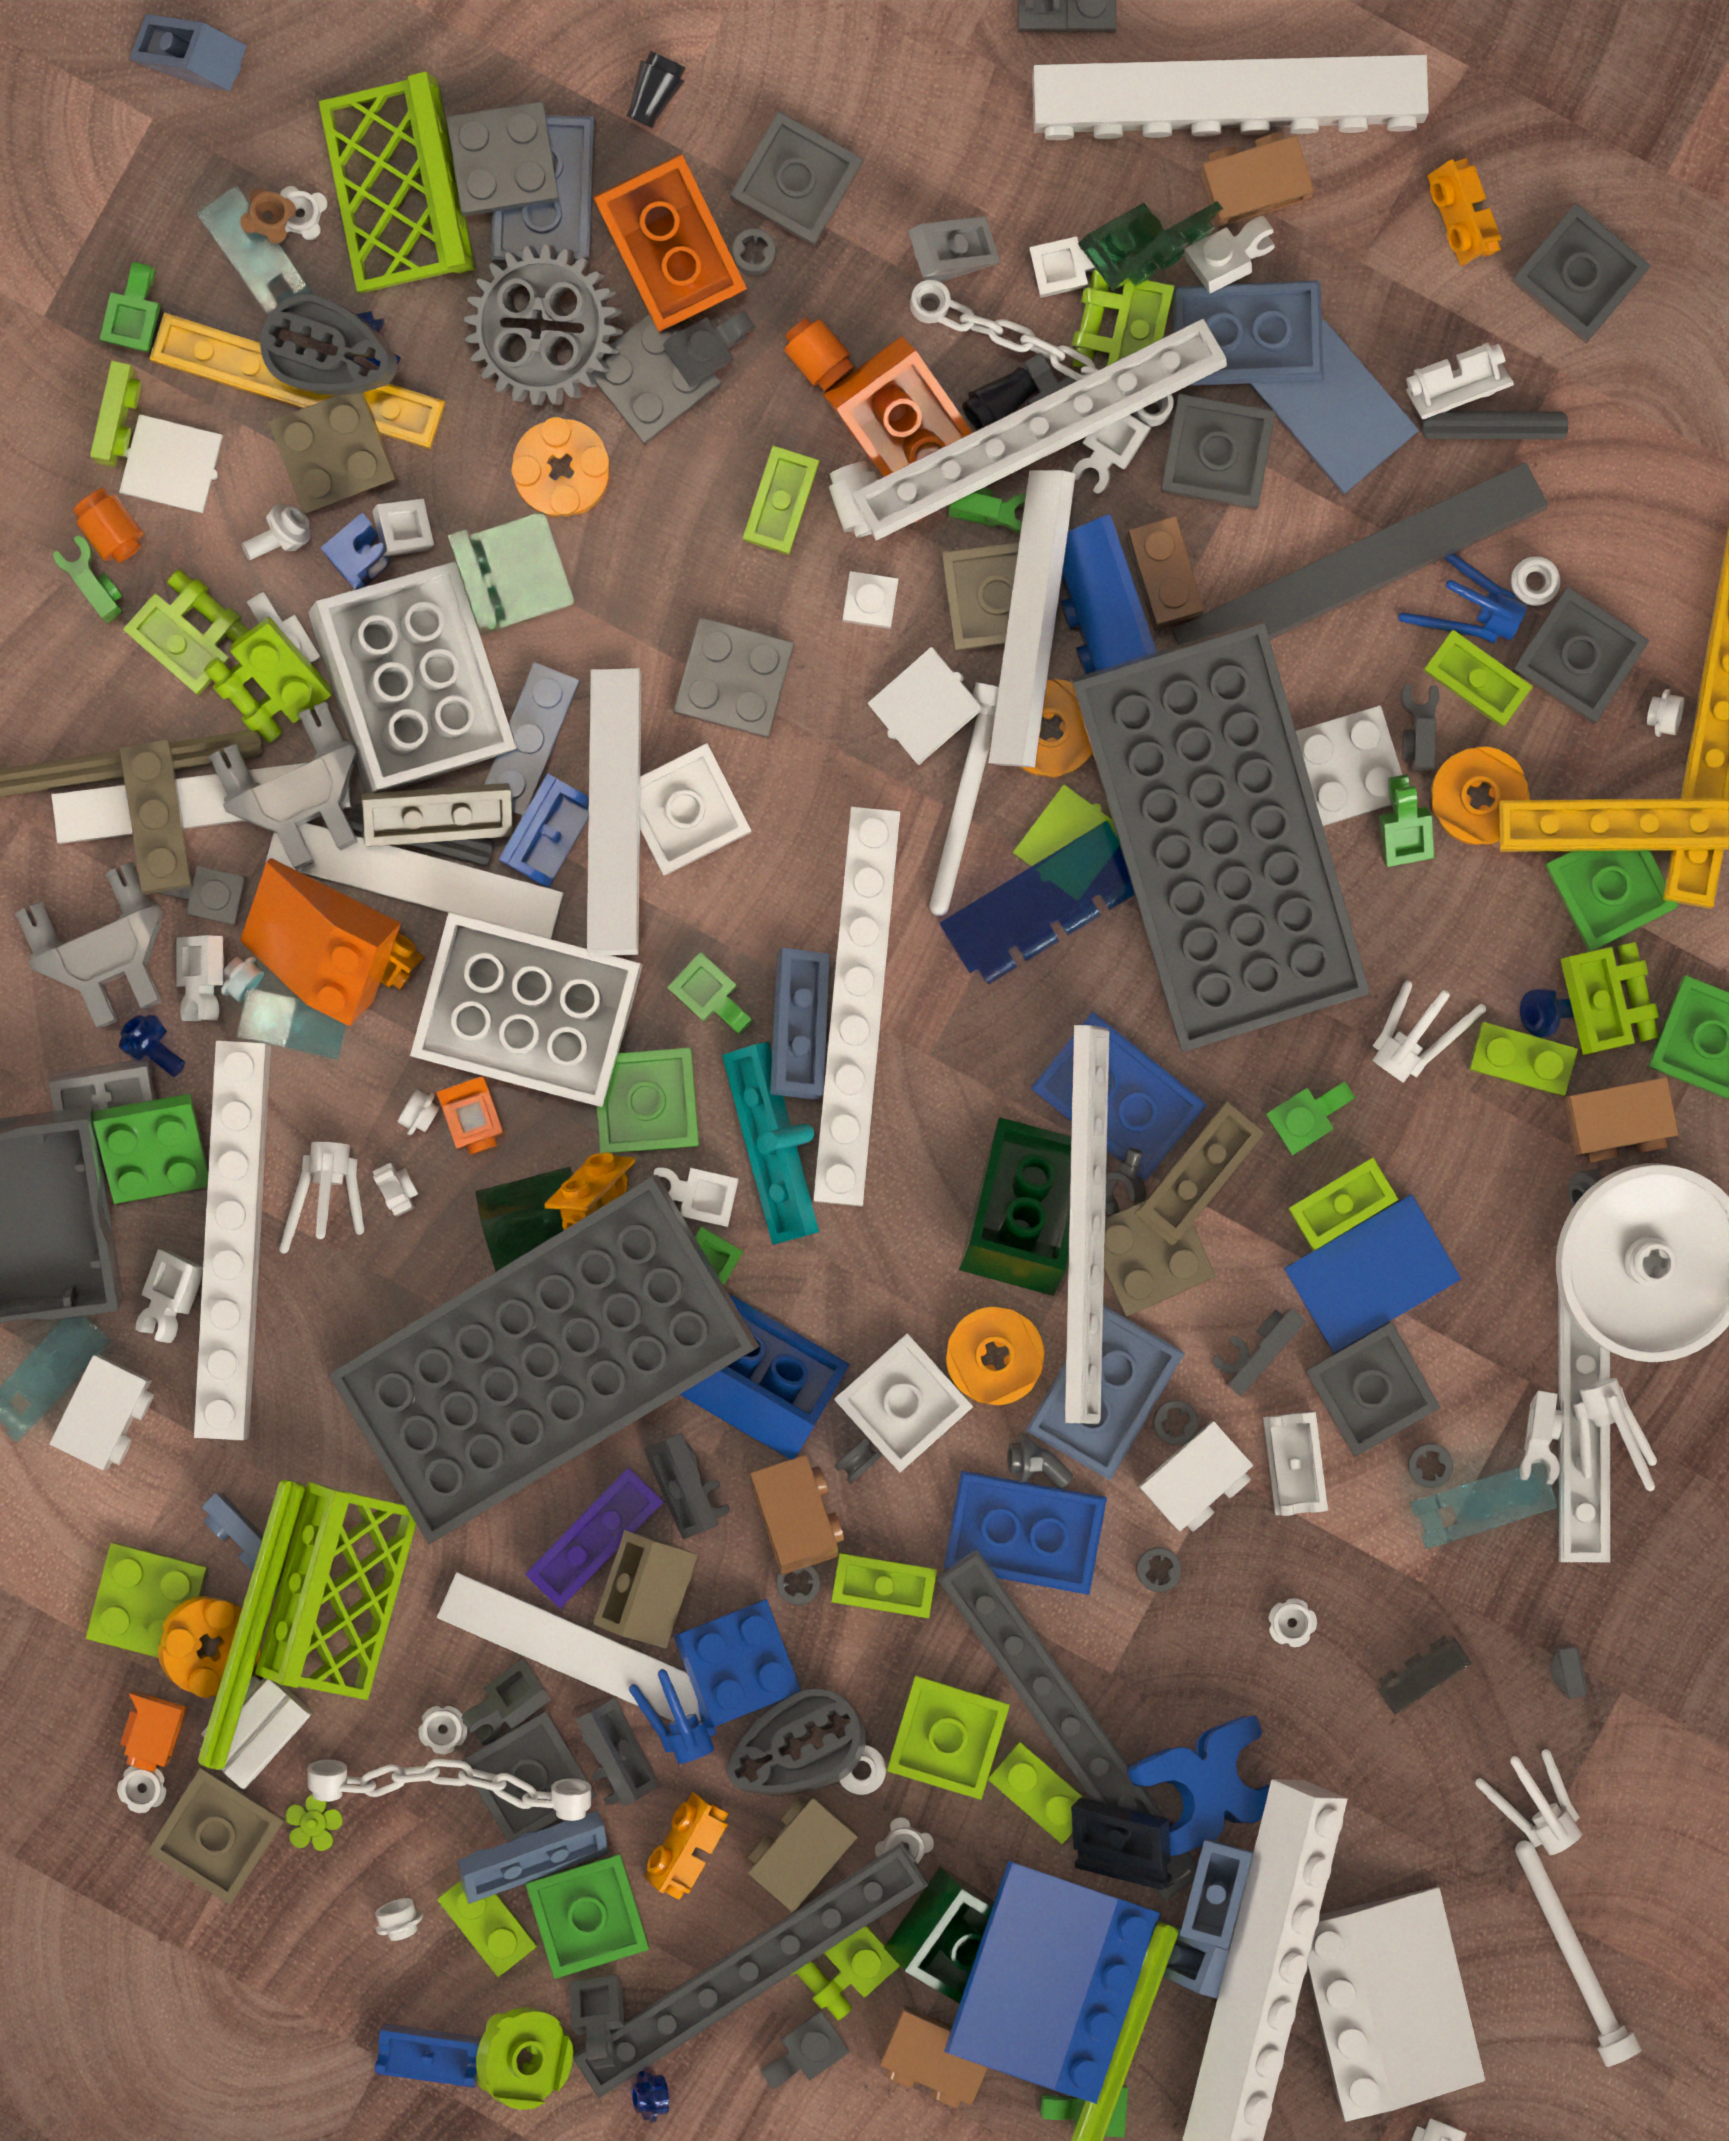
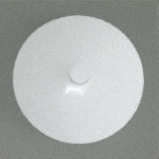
(1647, 1262)

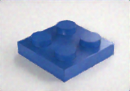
(737, 1663)

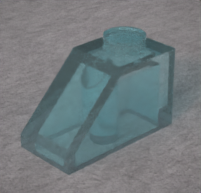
(289, 1025)

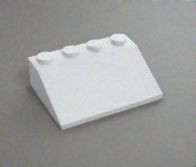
(411, 678)
(526, 1009)
(1391, 2004)

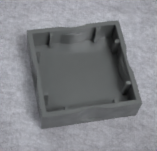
(54, 1219)

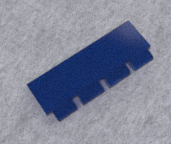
(1027, 904)

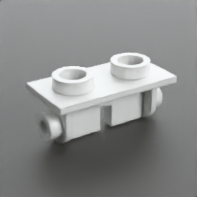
(1439, 389)

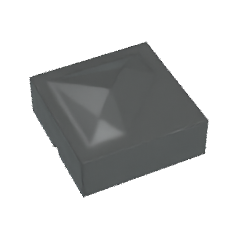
(1568, 1671)

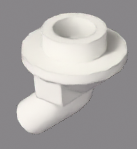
(287, 529)

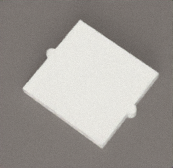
(171, 464)
(925, 705)

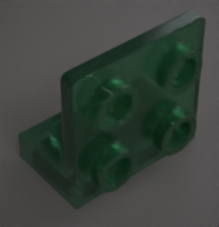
(1137, 243)
(511, 572)
(516, 1215)

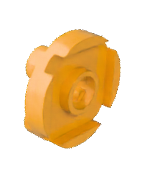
(558, 439)
(1073, 748)
(1472, 768)
(1022, 1364)
(181, 1642)

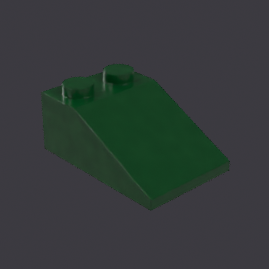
(1022, 1209)
(942, 1934)

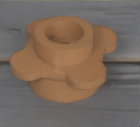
(280, 209)

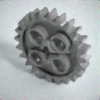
(539, 368)

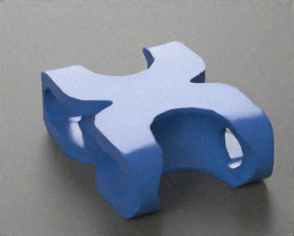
(1206, 1782)

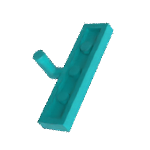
(771, 1144)

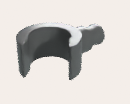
(1129, 1176)

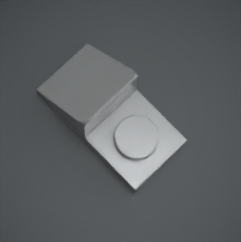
(953, 247)

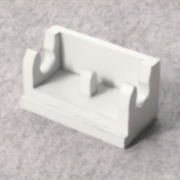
(1295, 1463)

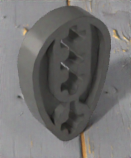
(329, 324)
(817, 1766)

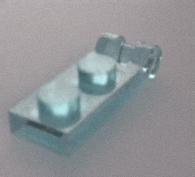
(251, 254)
(49, 1372)
(1484, 1504)

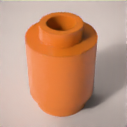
(818, 353)
(108, 526)

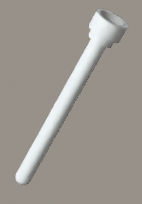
(965, 800)
(1615, 2041)

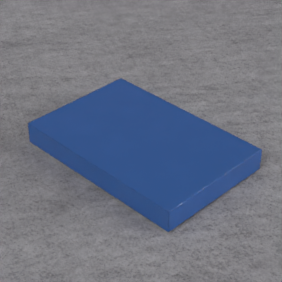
(1144, 1101)
(1372, 1273)
(1027, 1531)

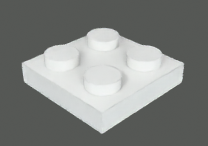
(1349, 764)
(688, 810)
(903, 1402)

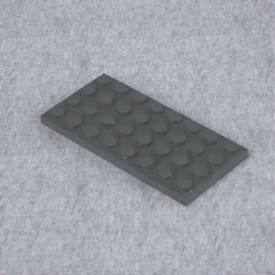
(1221, 835)
(543, 1359)

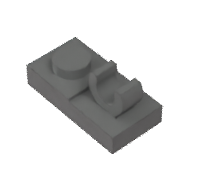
(1067, 16)
(1275, 1334)
(678, 1478)
(619, 1753)

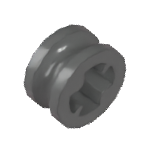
(769, 252)
(1189, 1429)
(858, 1460)
(1417, 1473)
(1144, 1566)
(799, 1598)

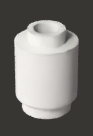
(845, 482)

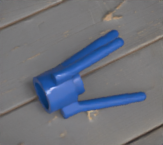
(1498, 609)
(688, 1736)

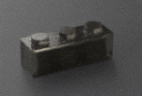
(1422, 1673)

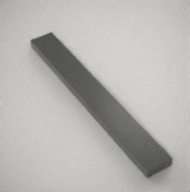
(1378, 558)
(1051, 1697)
(757, 1966)

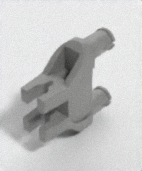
(297, 795)
(101, 954)

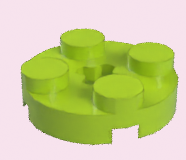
(498, 2053)

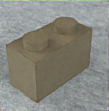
(645, 1589)
(801, 1851)

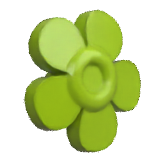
(313, 1824)

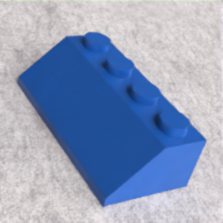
(1102, 598)
(773, 1389)

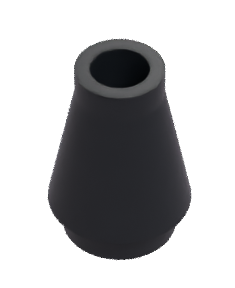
(654, 88)
(998, 398)

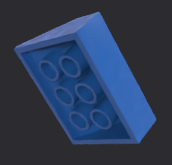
(1052, 1982)

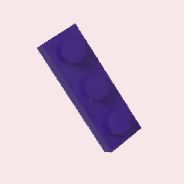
(594, 1537)

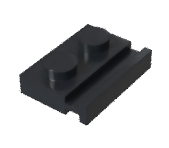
(1121, 1843)

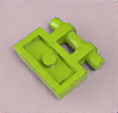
(1138, 324)
(175, 641)
(280, 671)
(1599, 999)
(860, 1963)

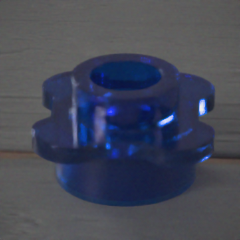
(650, 2096)

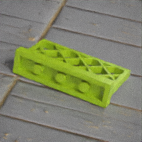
(438, 177)
(308, 1585)

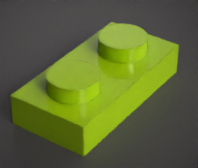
(120, 393)
(781, 500)
(1477, 678)
(1523, 1059)
(1343, 1204)
(884, 1585)
(1037, 1790)
(489, 1928)

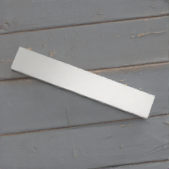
(1032, 618)
(105, 811)
(614, 812)
(428, 882)
(1582, 1501)
(562, 1644)

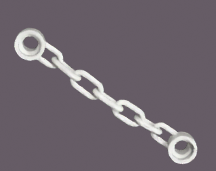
(940, 294)
(568, 1796)

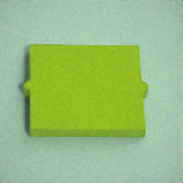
(1059, 824)

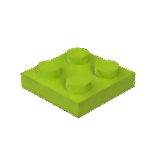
(138, 1595)
(948, 1737)

